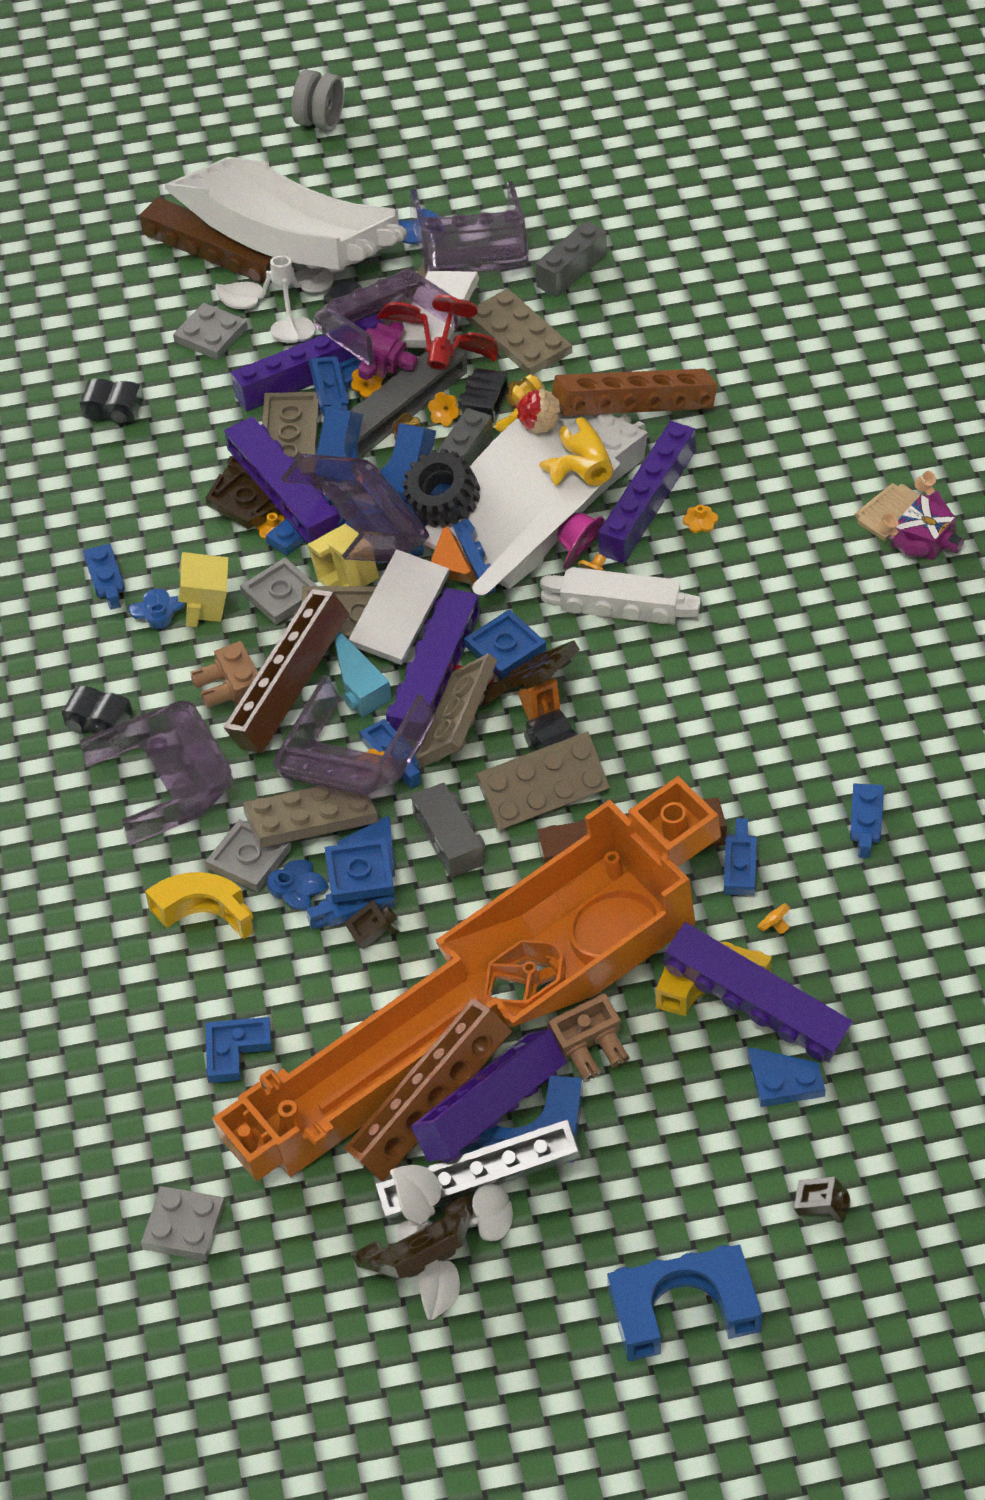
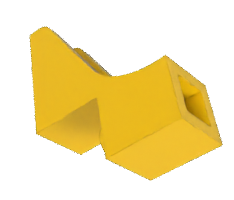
(679, 993)

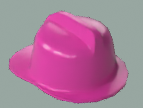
(577, 534)

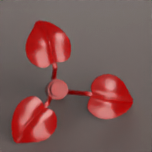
(440, 349)

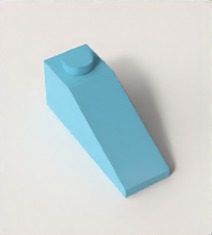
(362, 682)

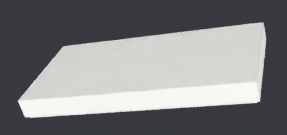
(456, 283)
(399, 607)

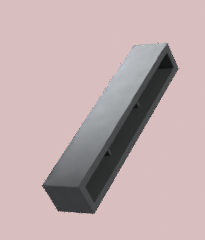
(404, 394)

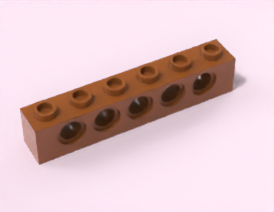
(634, 391)
(440, 1071)

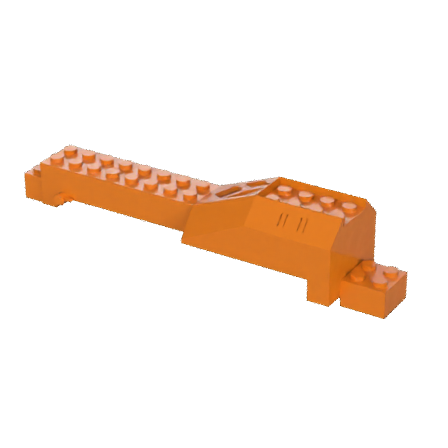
(579, 914)

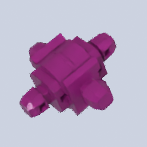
(388, 352)

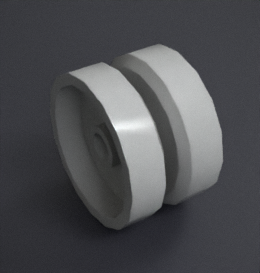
(318, 99)

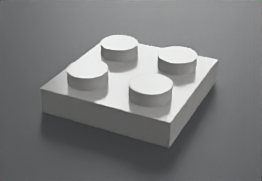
(210, 331)
(277, 590)
(243, 860)
(183, 1223)

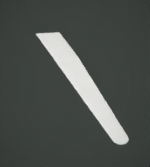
(548, 520)

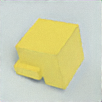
(330, 565)
(203, 587)

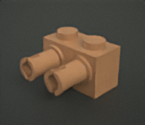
(231, 667)
(585, 1026)

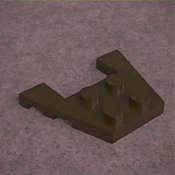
(239, 497)
(533, 671)
(421, 1248)

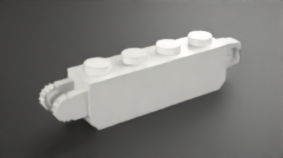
(619, 595)

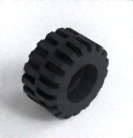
(429, 473)

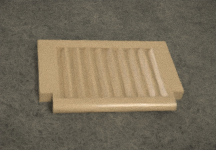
(891, 500)

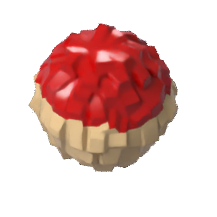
(538, 411)

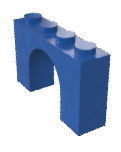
(341, 435)
(562, 1103)
(717, 1272)

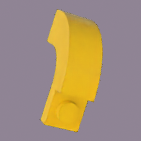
(198, 893)

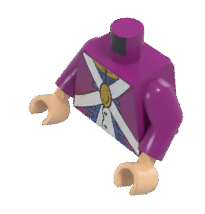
(925, 526)

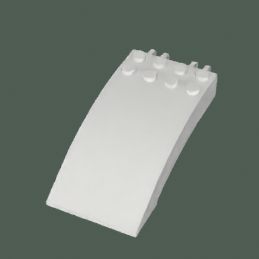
(284, 217)
(518, 489)

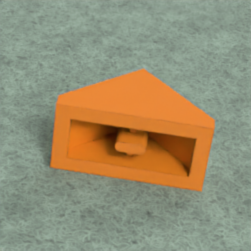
(450, 555)
(540, 699)

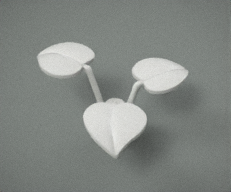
(246, 295)
(417, 1194)

